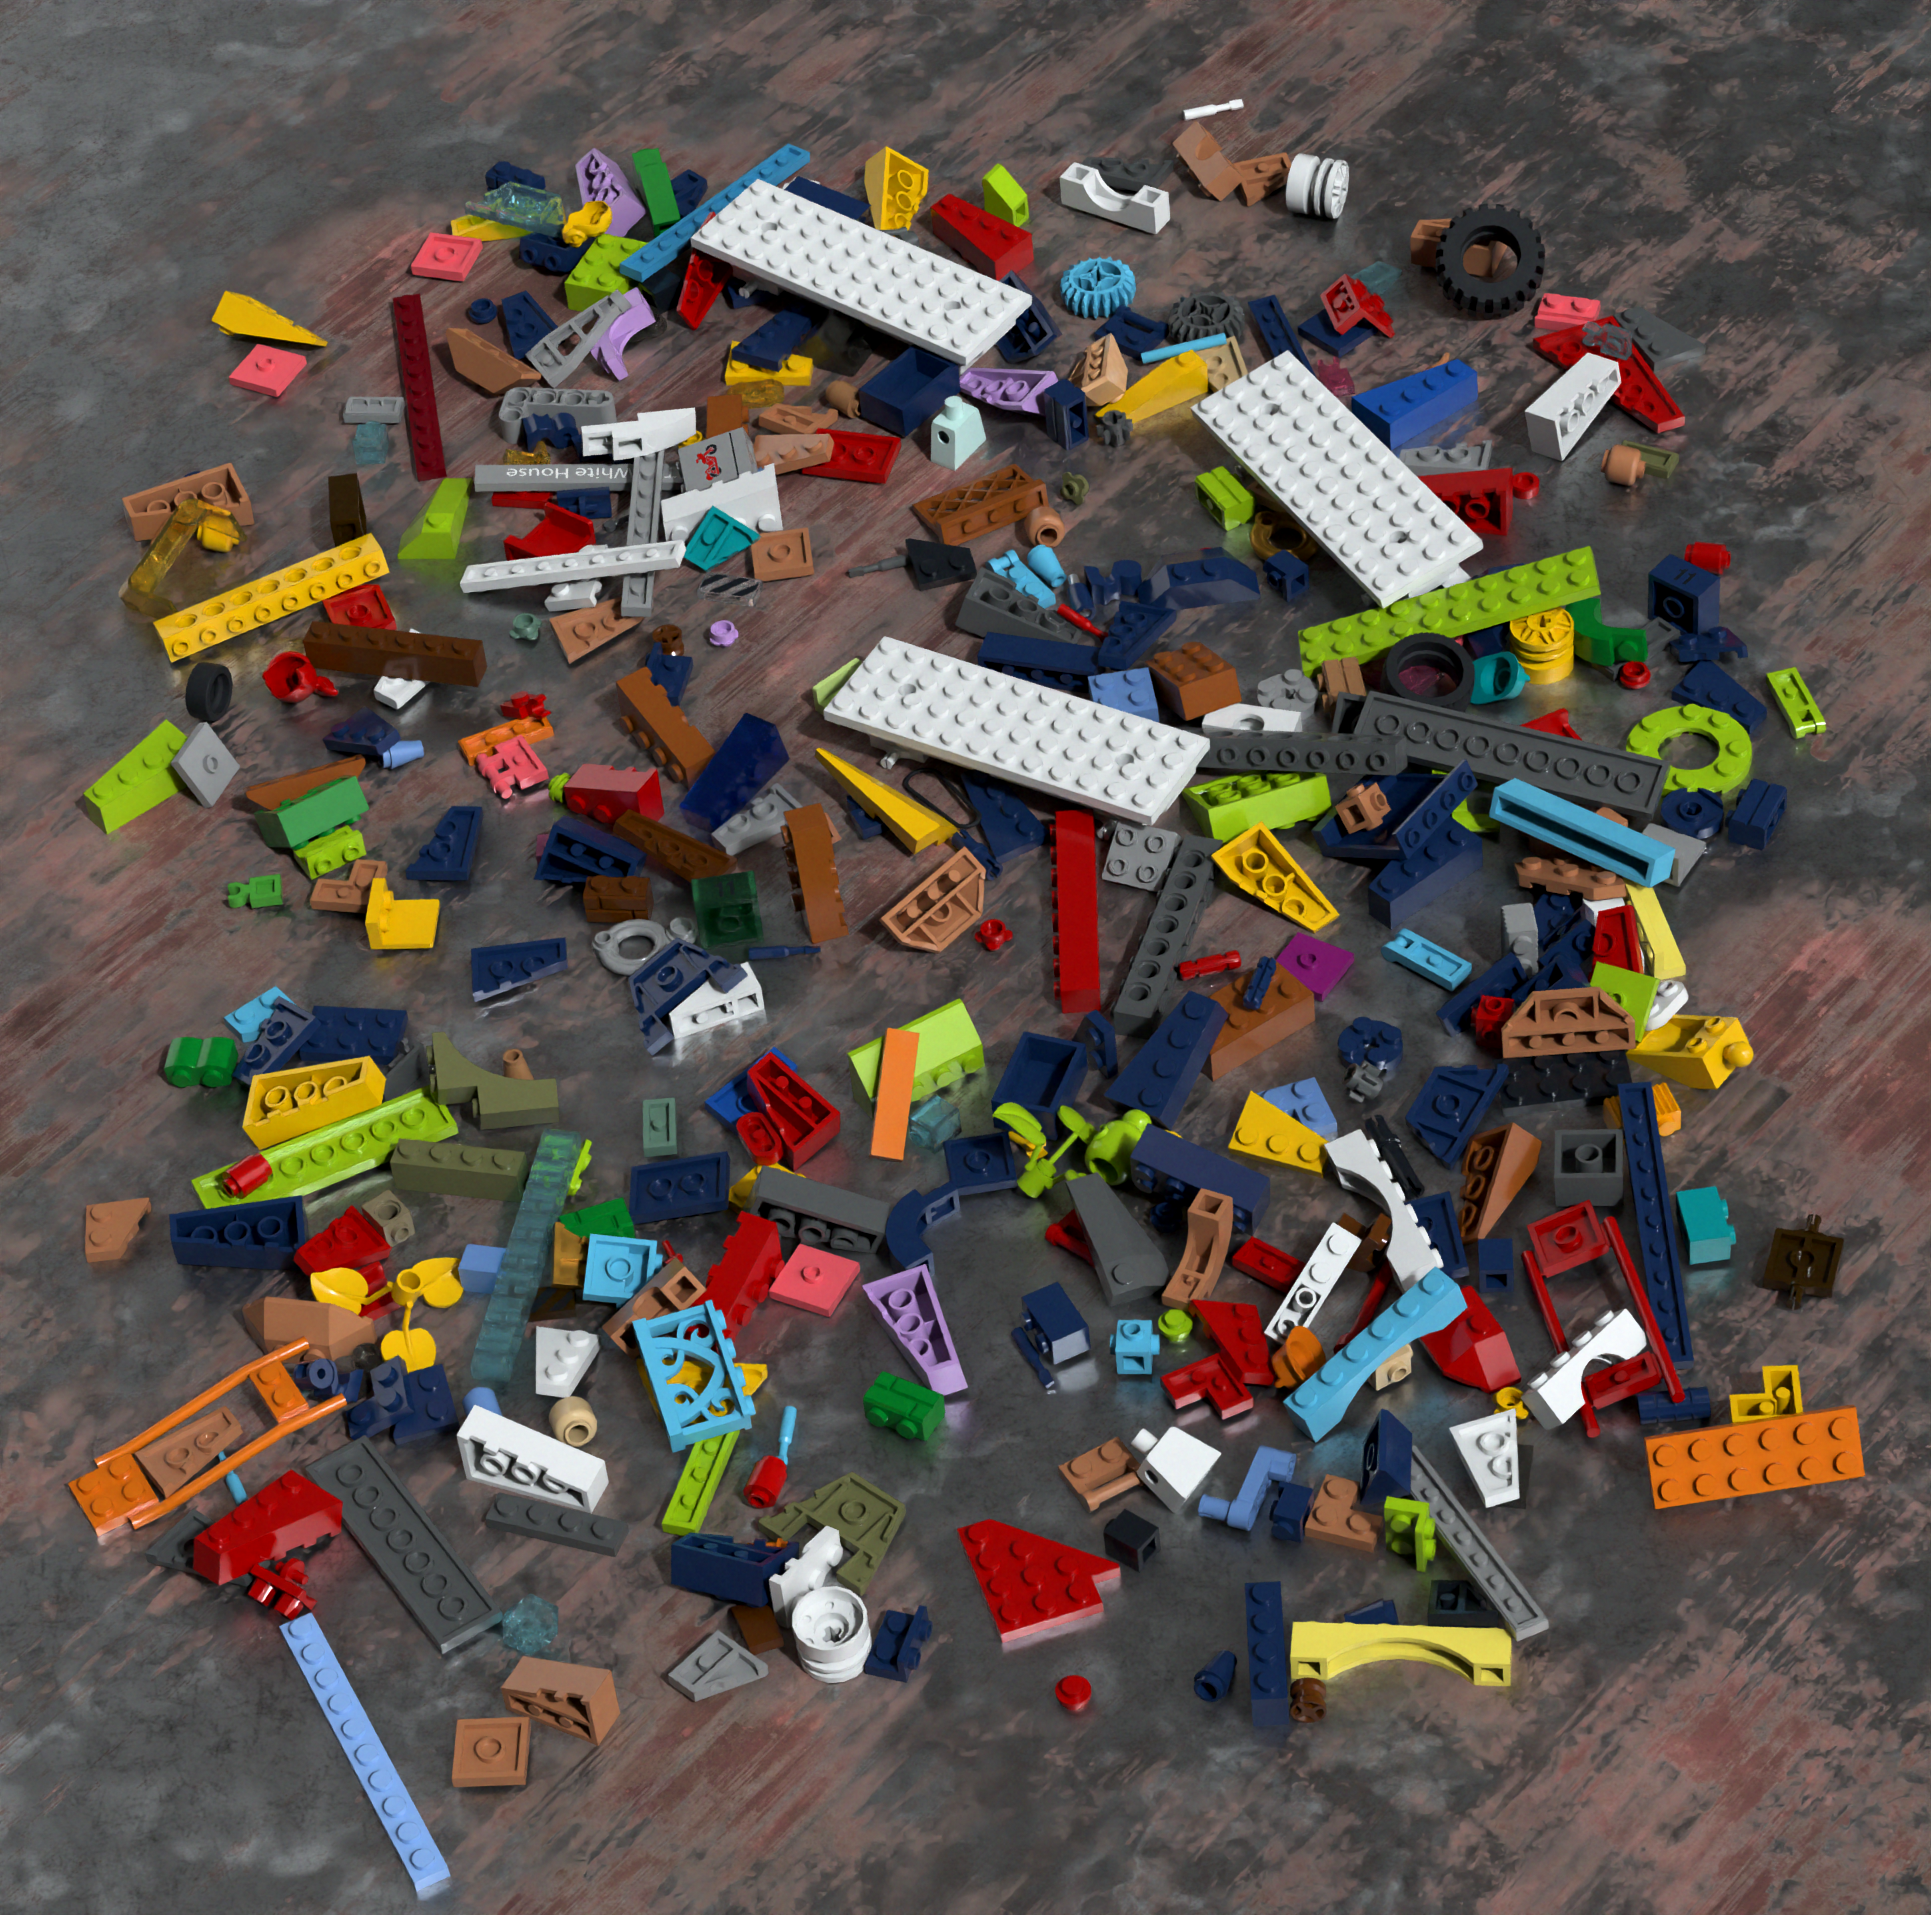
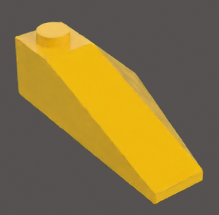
(1270, 874)

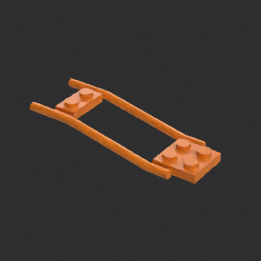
(119, 1489)

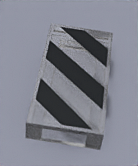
(730, 589)

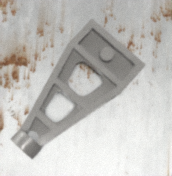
(549, 359)

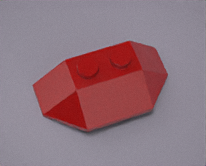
(1474, 1348)

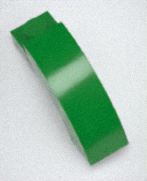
(1604, 643)

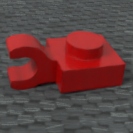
(525, 705)

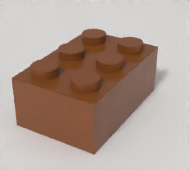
(1193, 680)

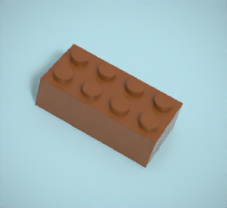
(1248, 1032)

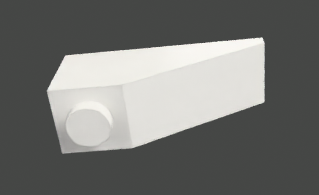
(712, 1006)

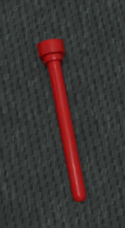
(1368, 1307)

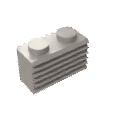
(1520, 935)

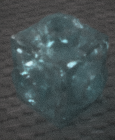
(530, 1624)

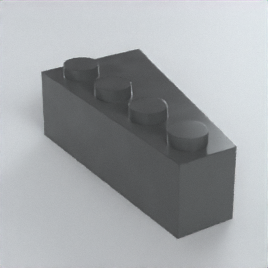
(818, 1211)

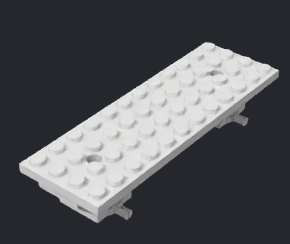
(844, 265)
(1338, 481)
(1018, 732)

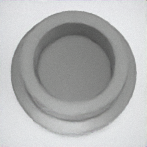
(683, 929)

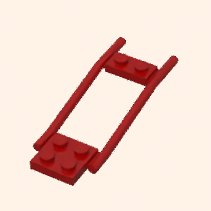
(1573, 1239)

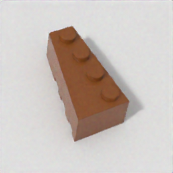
(662, 728)

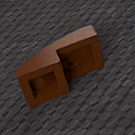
(757, 1628)

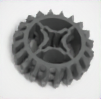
(1205, 316)

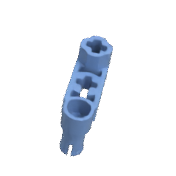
(1242, 1512)

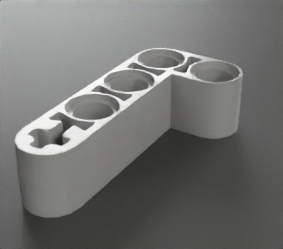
(586, 407)

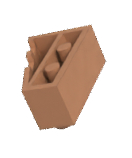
(1479, 259)
(563, 1697)

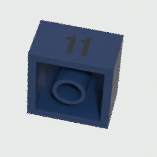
(1683, 595)

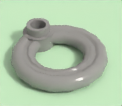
(607, 949)

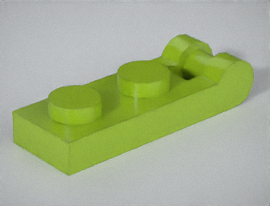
(1795, 702)

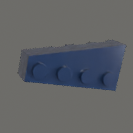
(1432, 870)
(242, 1234)

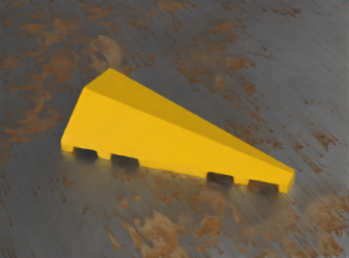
(905, 817)

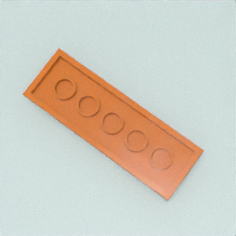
(1754, 1456)

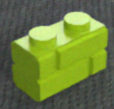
(1225, 497)

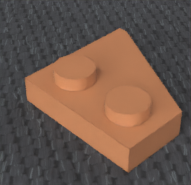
(1263, 176)
(795, 419)
(112, 1227)

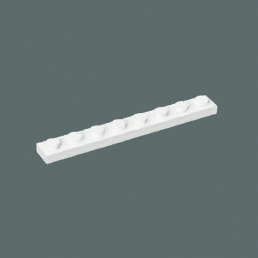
(573, 566)

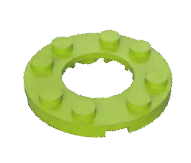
(1731, 740)

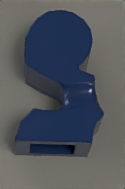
(557, 429)
(1123, 579)
(326, 1382)

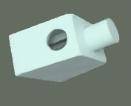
(956, 433)

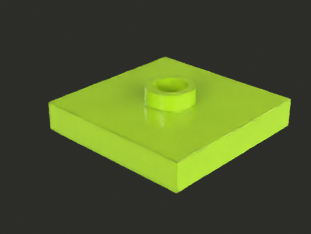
(1630, 990)

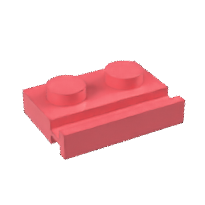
(1564, 312)

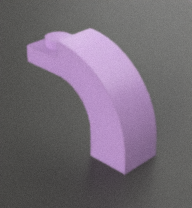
(611, 344)

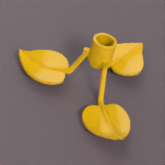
(432, 1278)

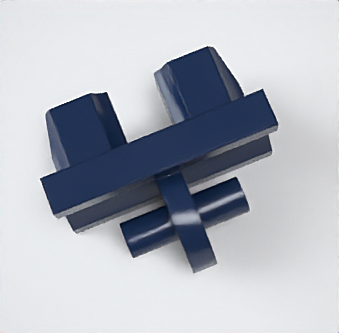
(587, 501)

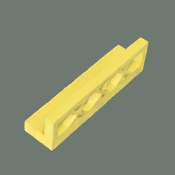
(1654, 932)

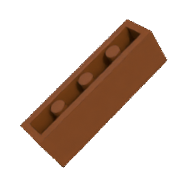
(726, 414)

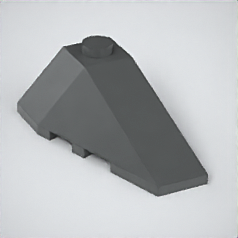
(1000, 608)
(1119, 1247)

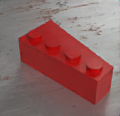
(981, 237)
(1477, 497)
(265, 1527)

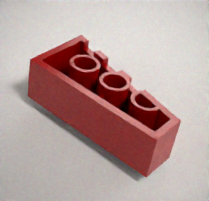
(744, 1275)

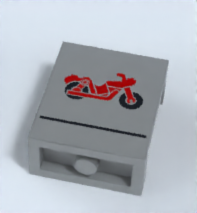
(716, 460)

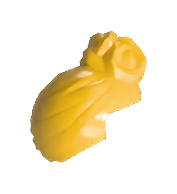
(588, 222)

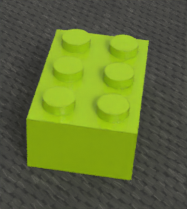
(600, 273)

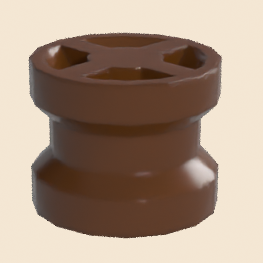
(670, 638)
(1308, 1700)

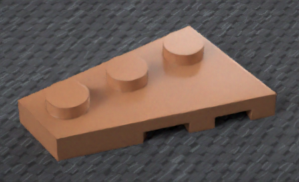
(792, 451)
(590, 627)
(188, 1450)

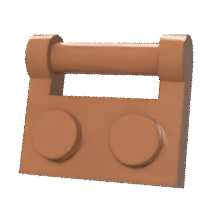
(1099, 1468)

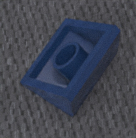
(1386, 1460)

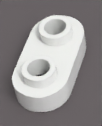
(1668, 1000)

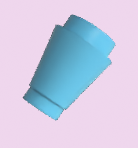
(1046, 565)

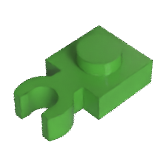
(260, 892)

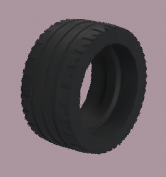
(1430, 651)

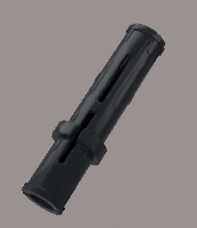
(1389, 1148)

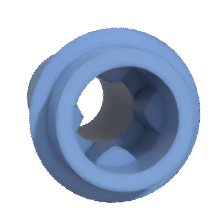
(401, 754)

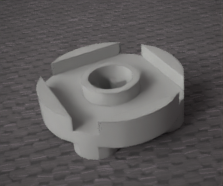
(1292, 684)

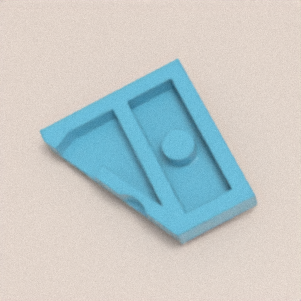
(247, 1020)

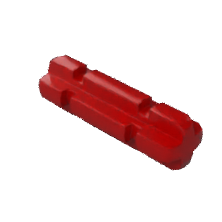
(1209, 965)

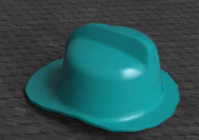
(1498, 678)

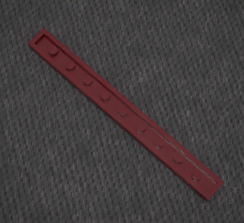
(419, 388)

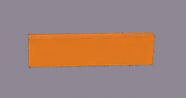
(894, 1095)

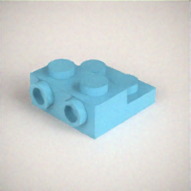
(619, 1268)

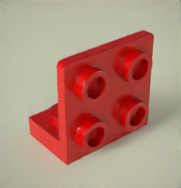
(1350, 301)

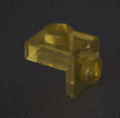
(539, 456)

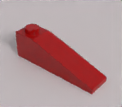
(702, 284)

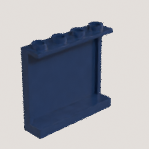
(1417, 809)

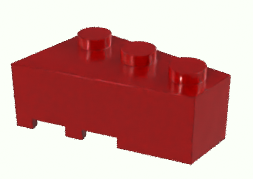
(609, 793)
(794, 1109)

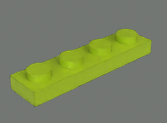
(698, 1484)

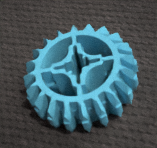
(1097, 287)

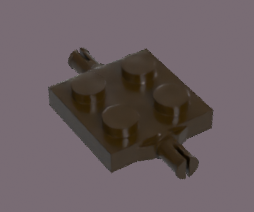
(1803, 1262)

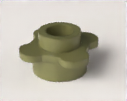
(1074, 487)

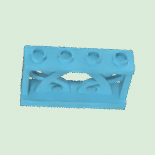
(679, 1415)

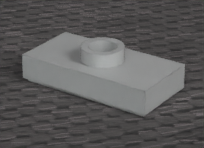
(374, 409)

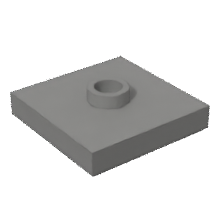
(205, 765)

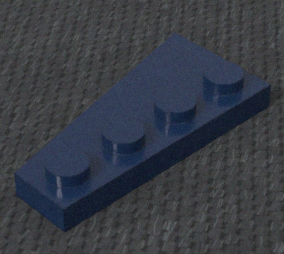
(776, 338)

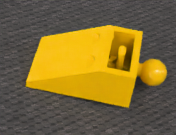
(1695, 1050)

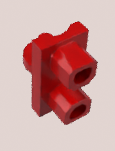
(292, 1597)

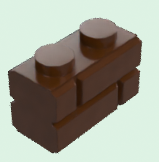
(618, 898)

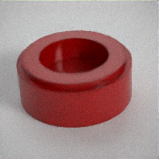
(1525, 485)

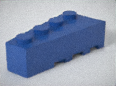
(1416, 402)

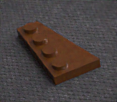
(672, 848)

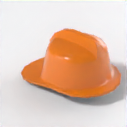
(1297, 1359)

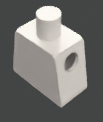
(1173, 1464)

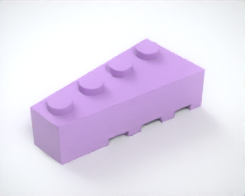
(604, 181)
(915, 1323)

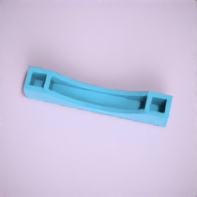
(1328, 1392)

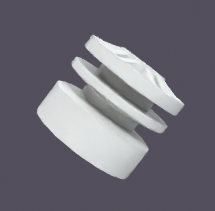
(1317, 186)
(832, 1634)

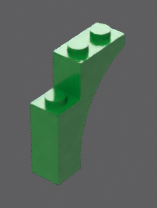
(654, 184)

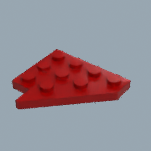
(1032, 1579)

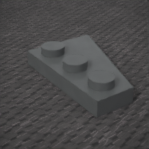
(1130, 175)
(177, 1546)

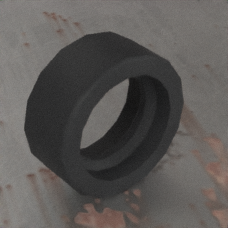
(208, 691)

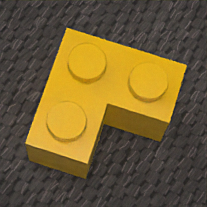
(1778, 1396)

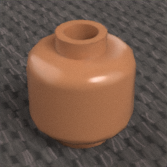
(1623, 465)
(1044, 527)

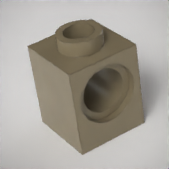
(389, 1217)

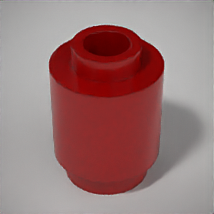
(1708, 556)
(246, 1176)
(765, 1482)

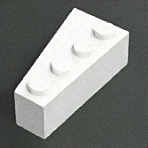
(1571, 405)
(748, 500)
(529, 1462)

